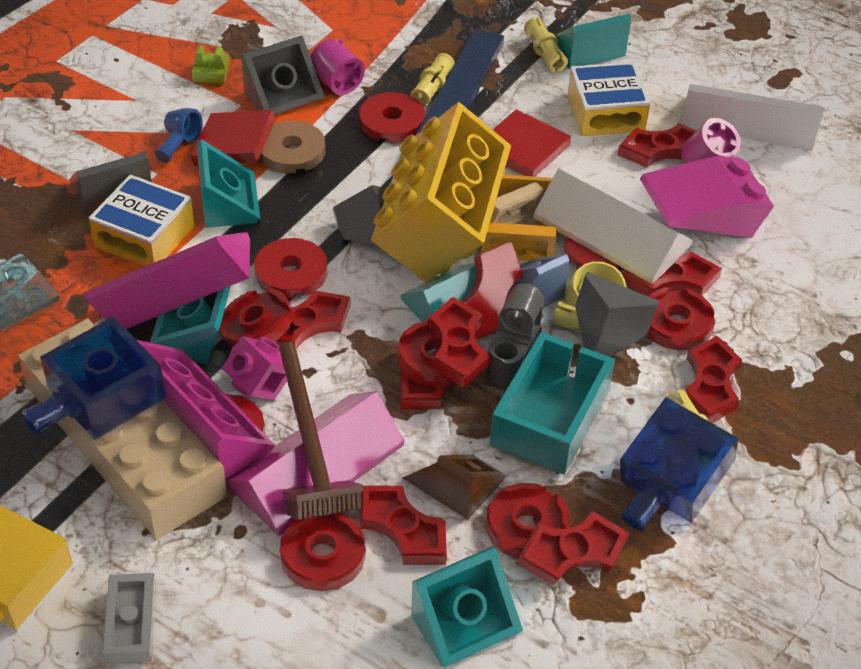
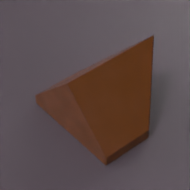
(458, 482)

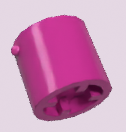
(337, 66)
(712, 139)

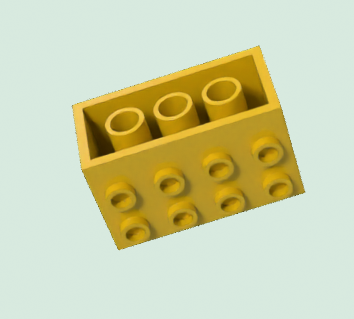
(441, 193)

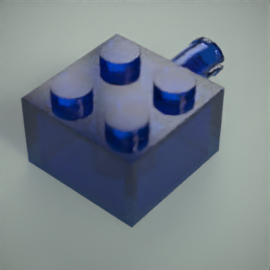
(97, 381)
(675, 464)

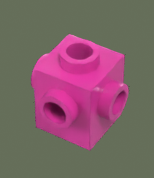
(256, 368)

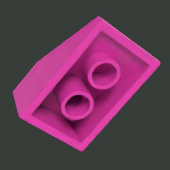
(710, 196)

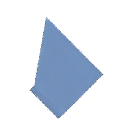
(546, 274)

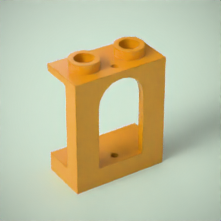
(527, 240)

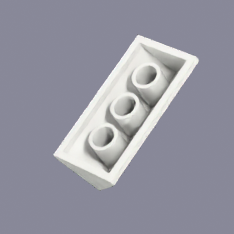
(754, 116)
(610, 227)

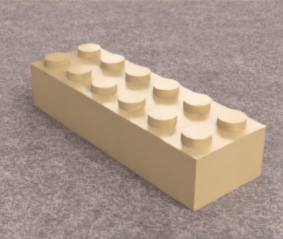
(148, 460)

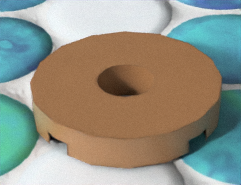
(305, 136)

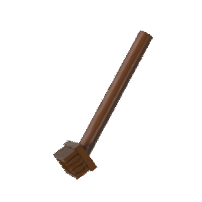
(323, 496)

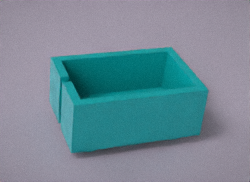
(546, 409)

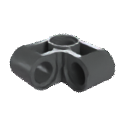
(516, 333)

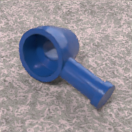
(183, 125)

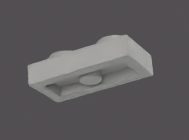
(129, 618)

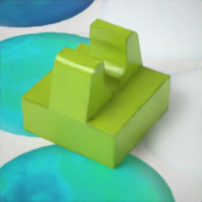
(210, 66)

